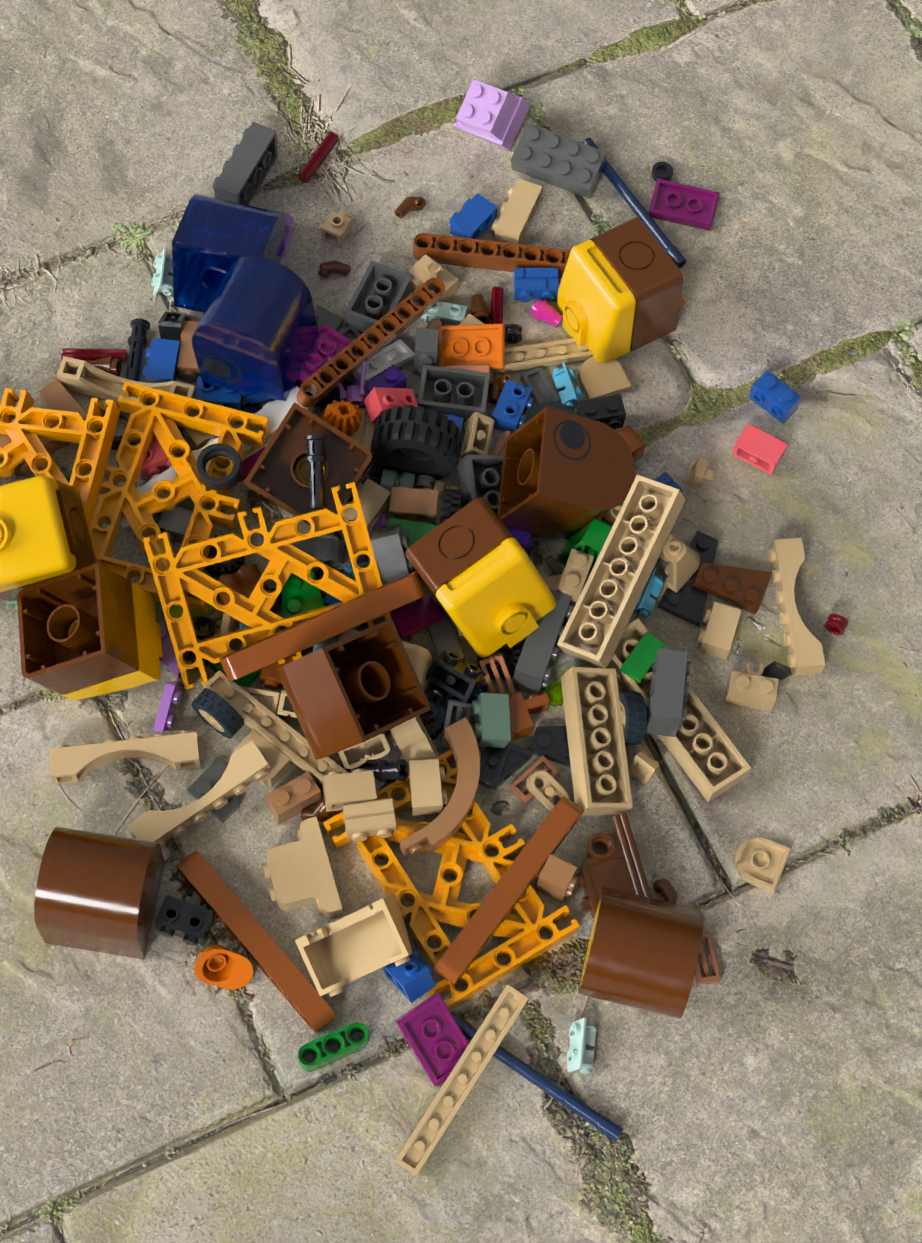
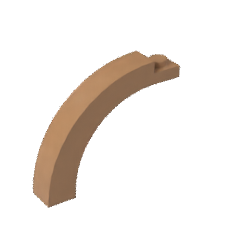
(467, 759)

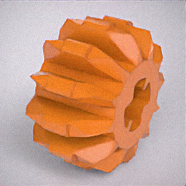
(343, 416)

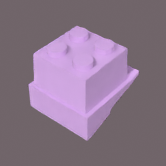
(492, 114)

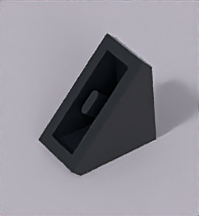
(171, 325)

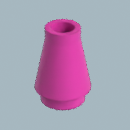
(546, 313)

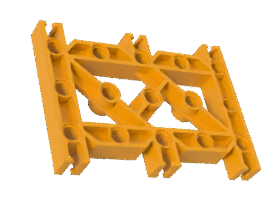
(162, 420)
(37, 423)
(255, 610)
(442, 907)

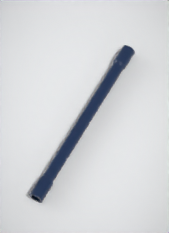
(640, 211)
(600, 1122)

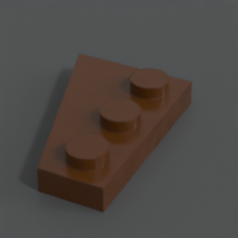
(733, 584)

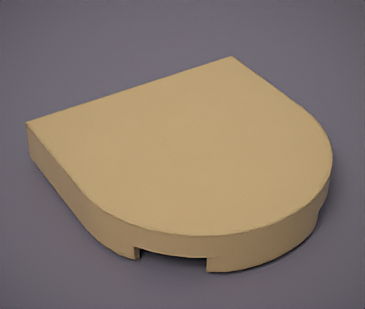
(603, 378)
(761, 862)

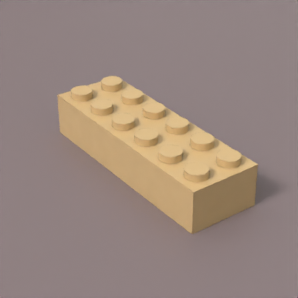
(596, 741)

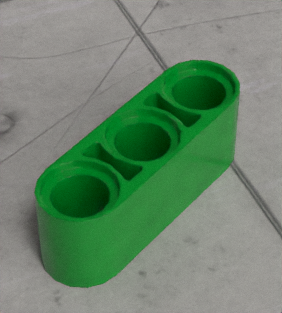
(342, 1037)

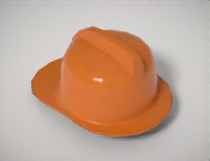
(223, 968)

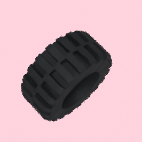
(416, 441)

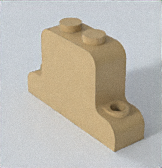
(303, 873)

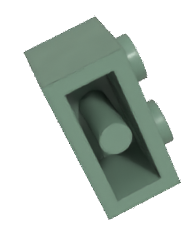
(491, 720)

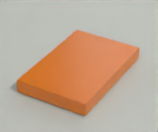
(472, 345)

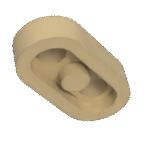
(548, 788)

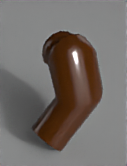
(410, 204)
(334, 266)
(497, 387)
(319, 812)
(666, 889)

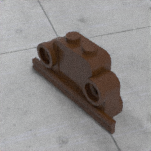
(612, 863)

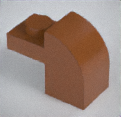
(521, 710)

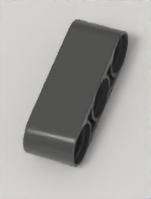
(324, 549)

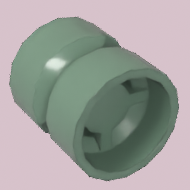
(391, 479)

